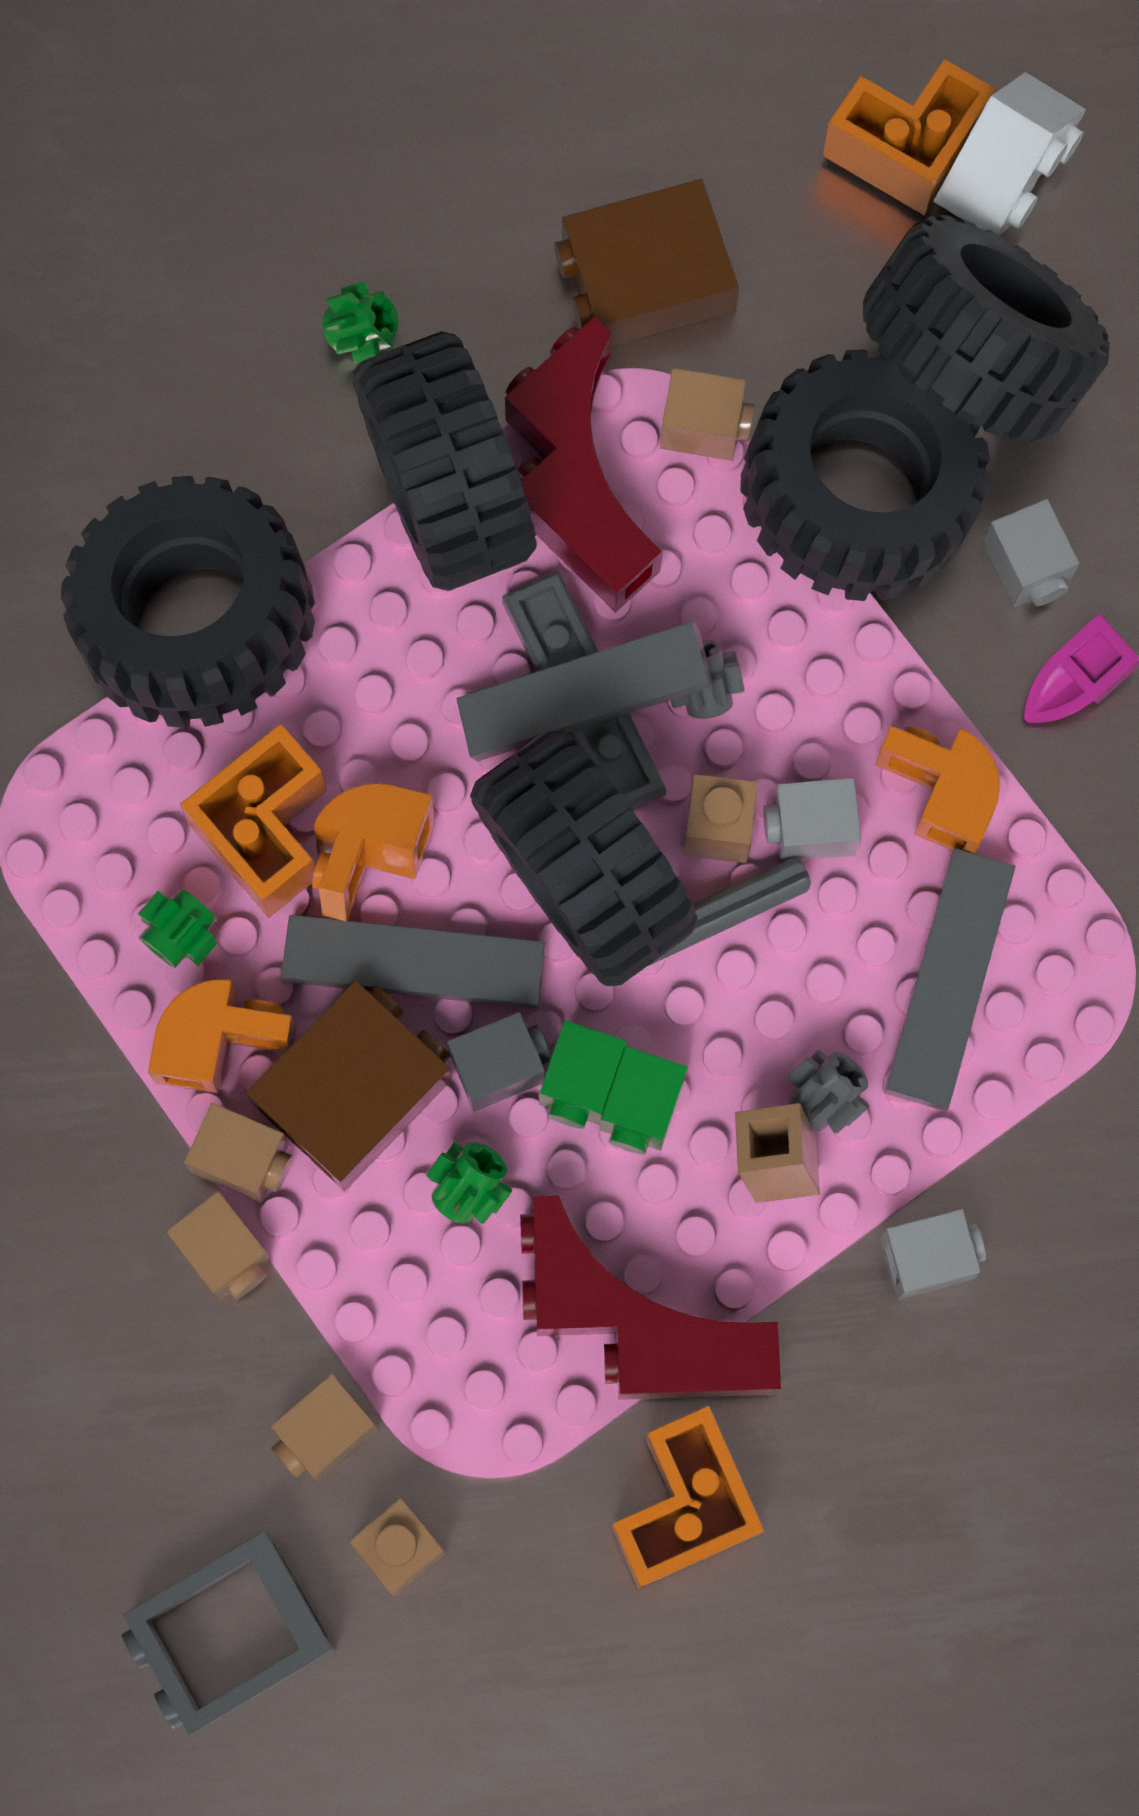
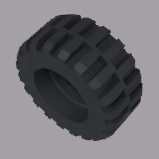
(985, 329)
(445, 460)
(177, 532)
(825, 535)
(584, 857)

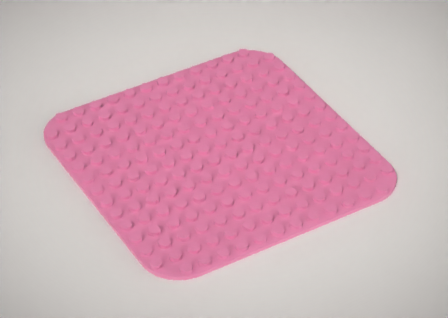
(435, 1305)

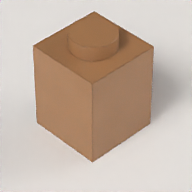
(705, 414)
(720, 818)
(777, 1153)
(239, 1154)
(220, 1248)
(321, 1430)
(397, 1547)

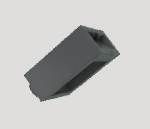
(287, 1596)

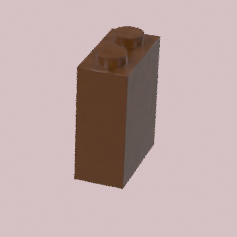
(648, 263)
(352, 1083)

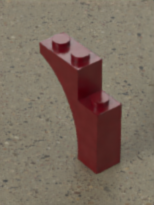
(567, 490)
(655, 1347)

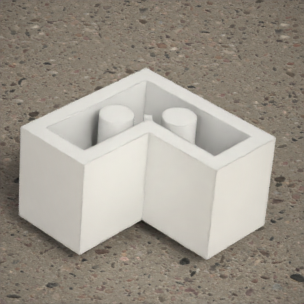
(1014, 142)

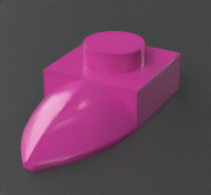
(1080, 672)

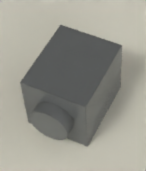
(499, 1060)

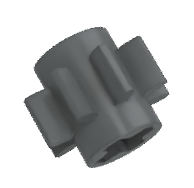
(726, 681)
(829, 1090)

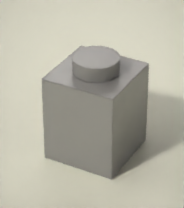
(1031, 554)
(813, 820)
(933, 1253)

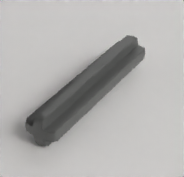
(746, 901)

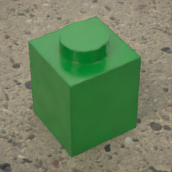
(580, 1075)
(642, 1101)

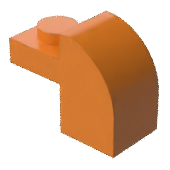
(961, 780)
(369, 828)
(199, 1026)

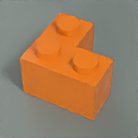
(905, 145)
(245, 813)
(706, 1505)

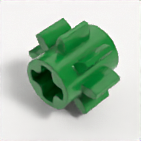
(360, 322)
(177, 928)
(469, 1182)

